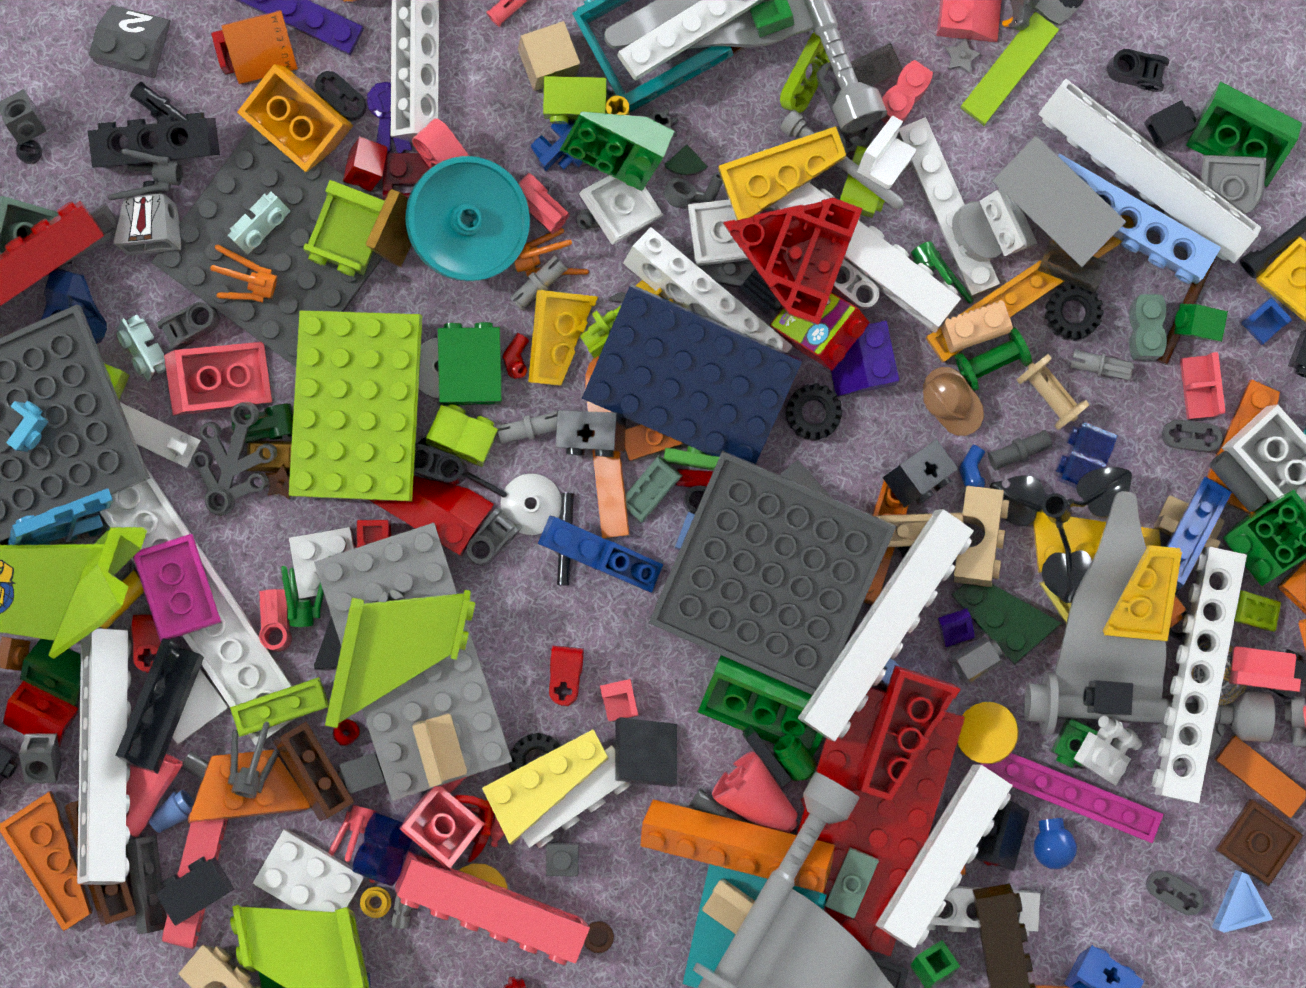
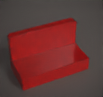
(38, 712)

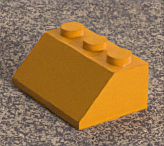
(294, 118)

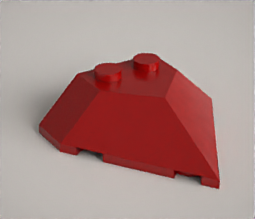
(799, 251)

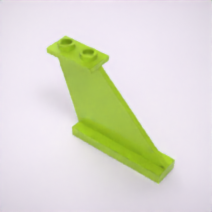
(393, 644)
(301, 946)

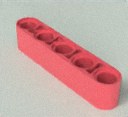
(201, 841)

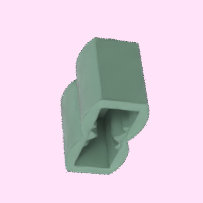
(1148, 335)

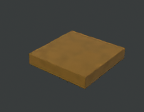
(389, 233)

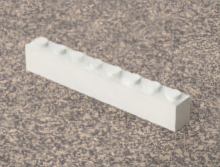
(1148, 170)
(889, 267)
(886, 624)
(101, 773)

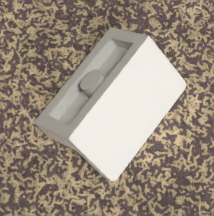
(886, 155)

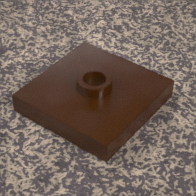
(1259, 842)

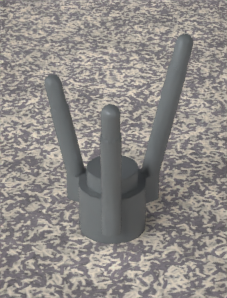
(163, 171)
(247, 781)

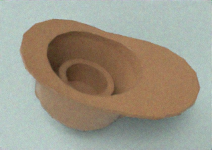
(953, 401)

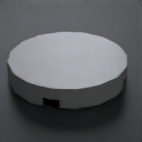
(975, 233)

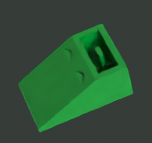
(619, 145)
(1271, 537)

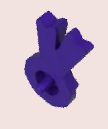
(380, 105)

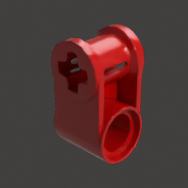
(144, 640)
(565, 667)

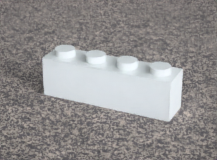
(585, 796)

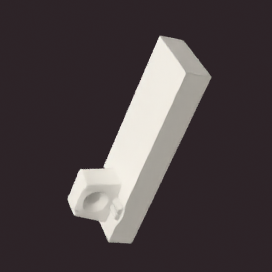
(161, 437)

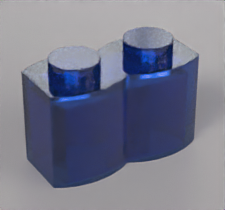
(1088, 451)
(382, 850)

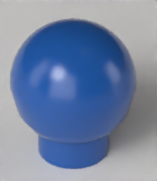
(1054, 844)

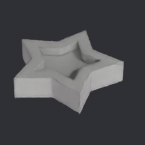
(961, 56)

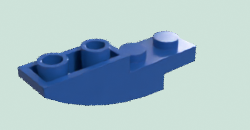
(600, 554)

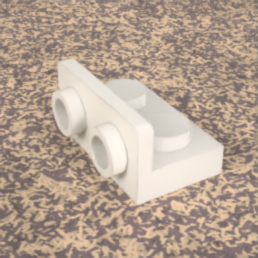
(1007, 223)

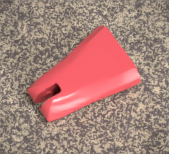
(146, 790)

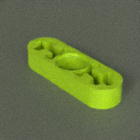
(793, 86)

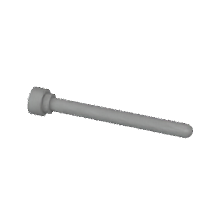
(796, 126)

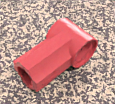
(542, 205)
(274, 616)

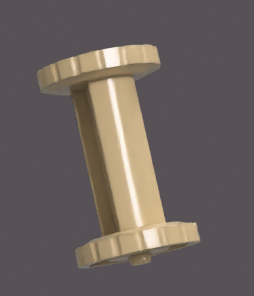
(1053, 392)

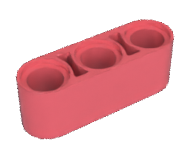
(437, 143)

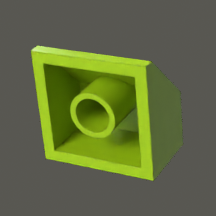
(570, 95)

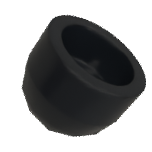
(26, 156)

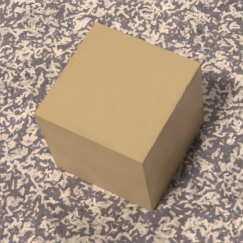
(548, 54)

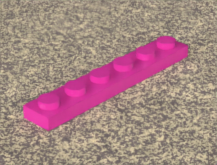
(1078, 796)

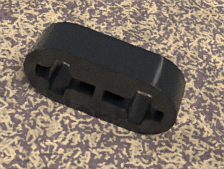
(336, 100)

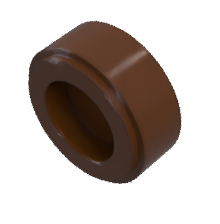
(599, 937)

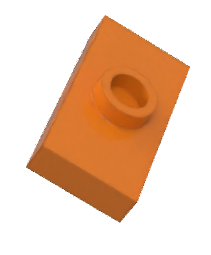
(643, 441)

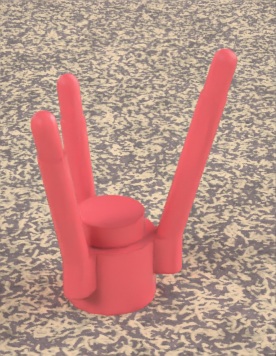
(357, 820)

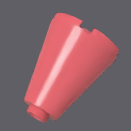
(755, 795)

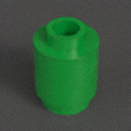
(794, 758)

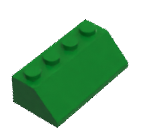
(748, 697)

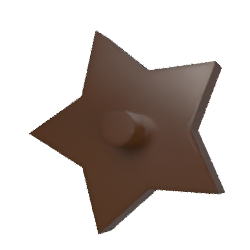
(279, 482)

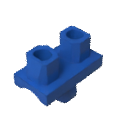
(549, 154)

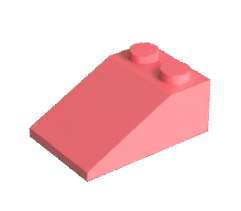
(217, 377)

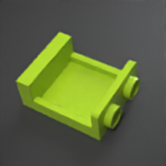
(344, 229)

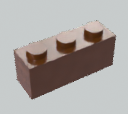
(313, 771)

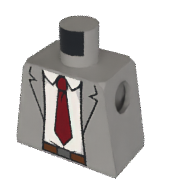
(148, 224)

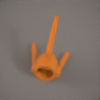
(531, 254)
(261, 283)

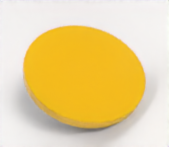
(988, 733)

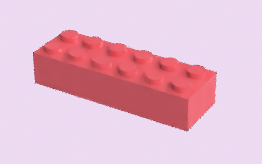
(492, 908)

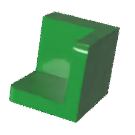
(772, 17)

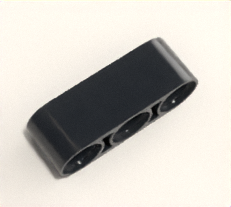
(437, 465)

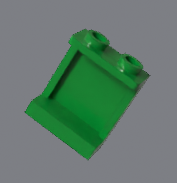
(469, 364)

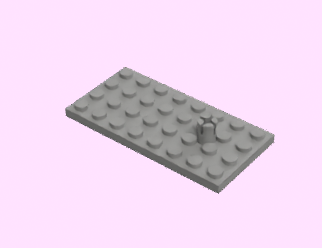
(402, 569)

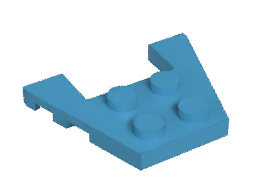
(61, 521)

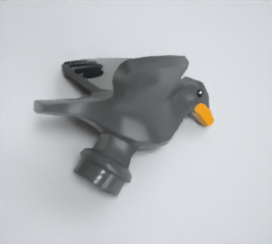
(1052, 10)

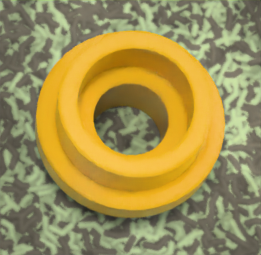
(366, 906)

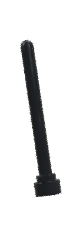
(1255, 262)

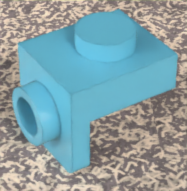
(28, 431)

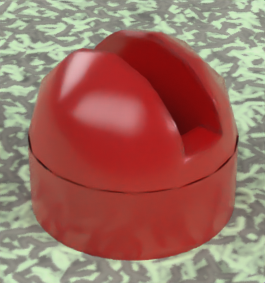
(351, 727)

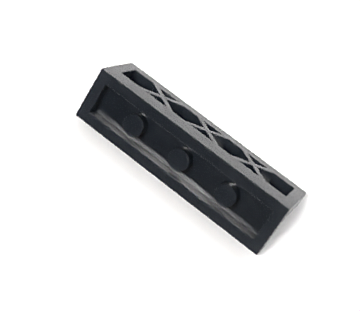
(161, 707)

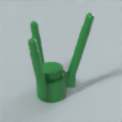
(929, 256)
(300, 611)

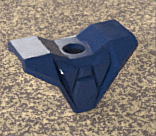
(70, 289)

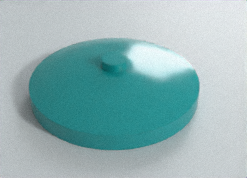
(467, 218)

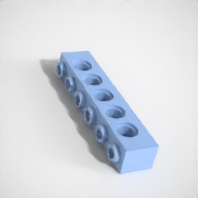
(1145, 218)

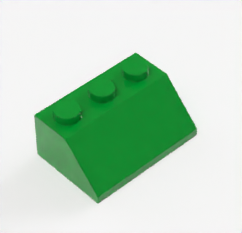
(1244, 127)

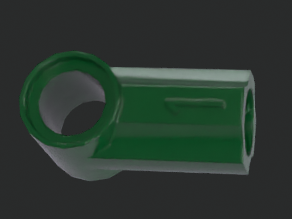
(271, 423)

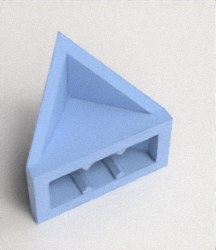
(1241, 905)

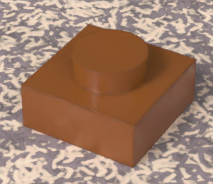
(13, 653)

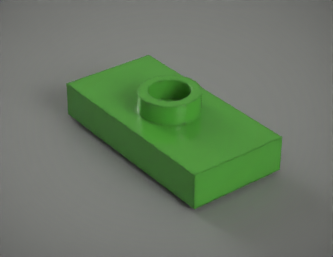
(691, 458)

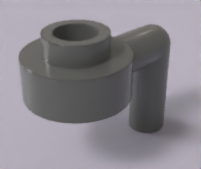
(681, 192)

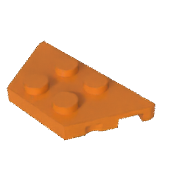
(217, 801)

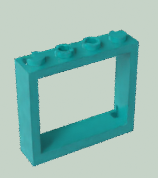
(662, 83)

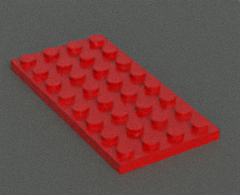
(880, 827)

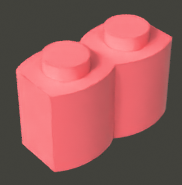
(908, 90)

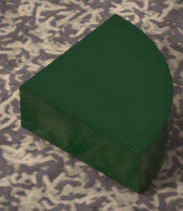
(686, 162)

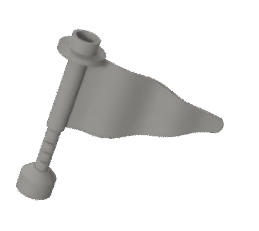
(856, 104)
(1092, 656)
(786, 935)

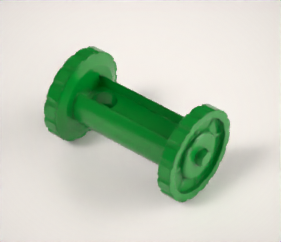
(994, 358)

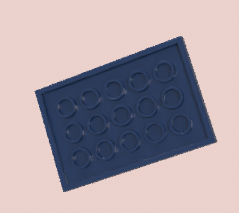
(691, 377)

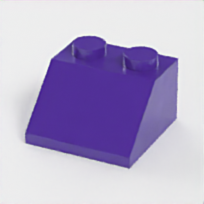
(867, 363)

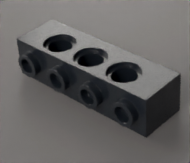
(201, 141)

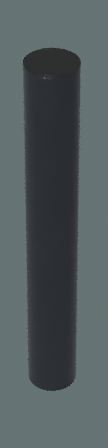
(563, 574)

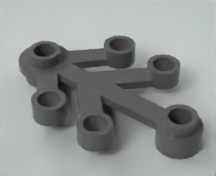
(230, 462)

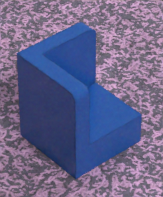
(1266, 320)

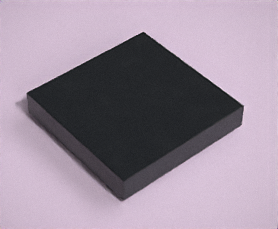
(645, 752)

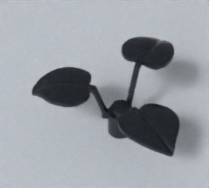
(1027, 496)

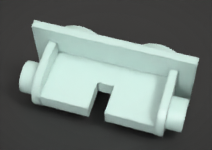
(269, 213)
(134, 337)

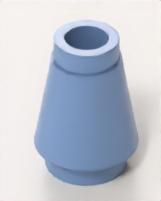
(172, 811)

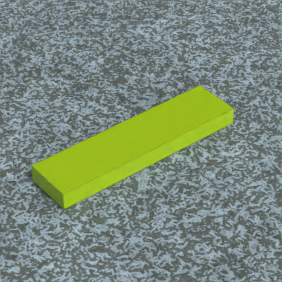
(1009, 69)

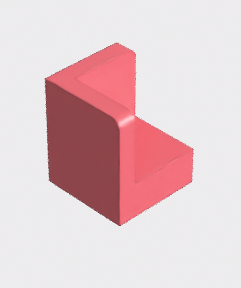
(619, 700)

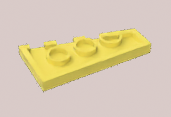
(535, 788)

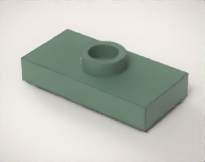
(651, 488)
(851, 882)

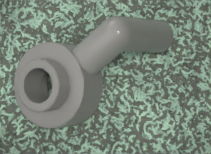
(1295, 713)

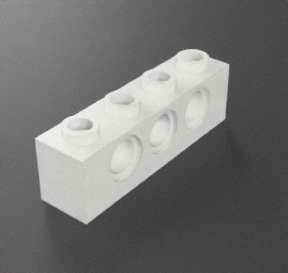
(962, 896)

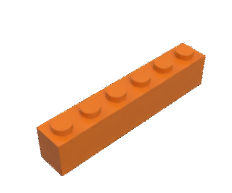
(730, 843)

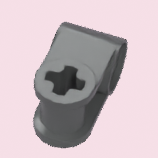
(182, 327)
(493, 536)

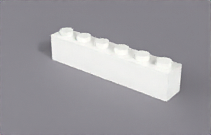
(944, 856)

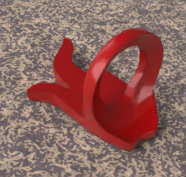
(486, 815)

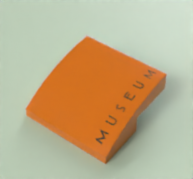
(258, 45)

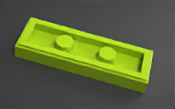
(280, 706)

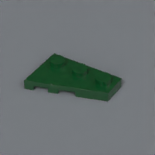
(1006, 619)

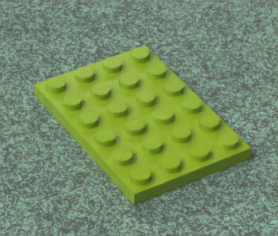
(355, 405)

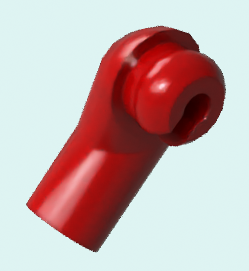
(513, 359)

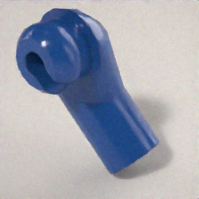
(969, 467)

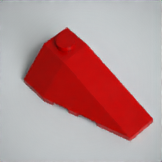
(452, 508)

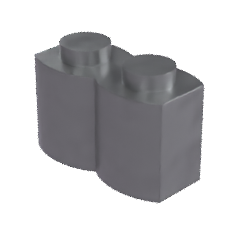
(976, 659)

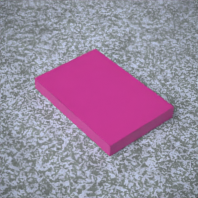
(176, 587)

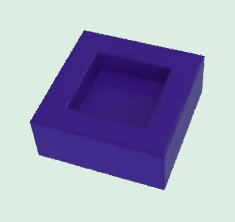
(956, 627)

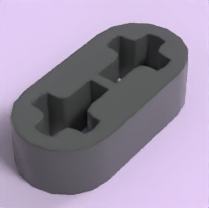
(1192, 428)
(1178, 886)

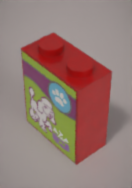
(830, 339)

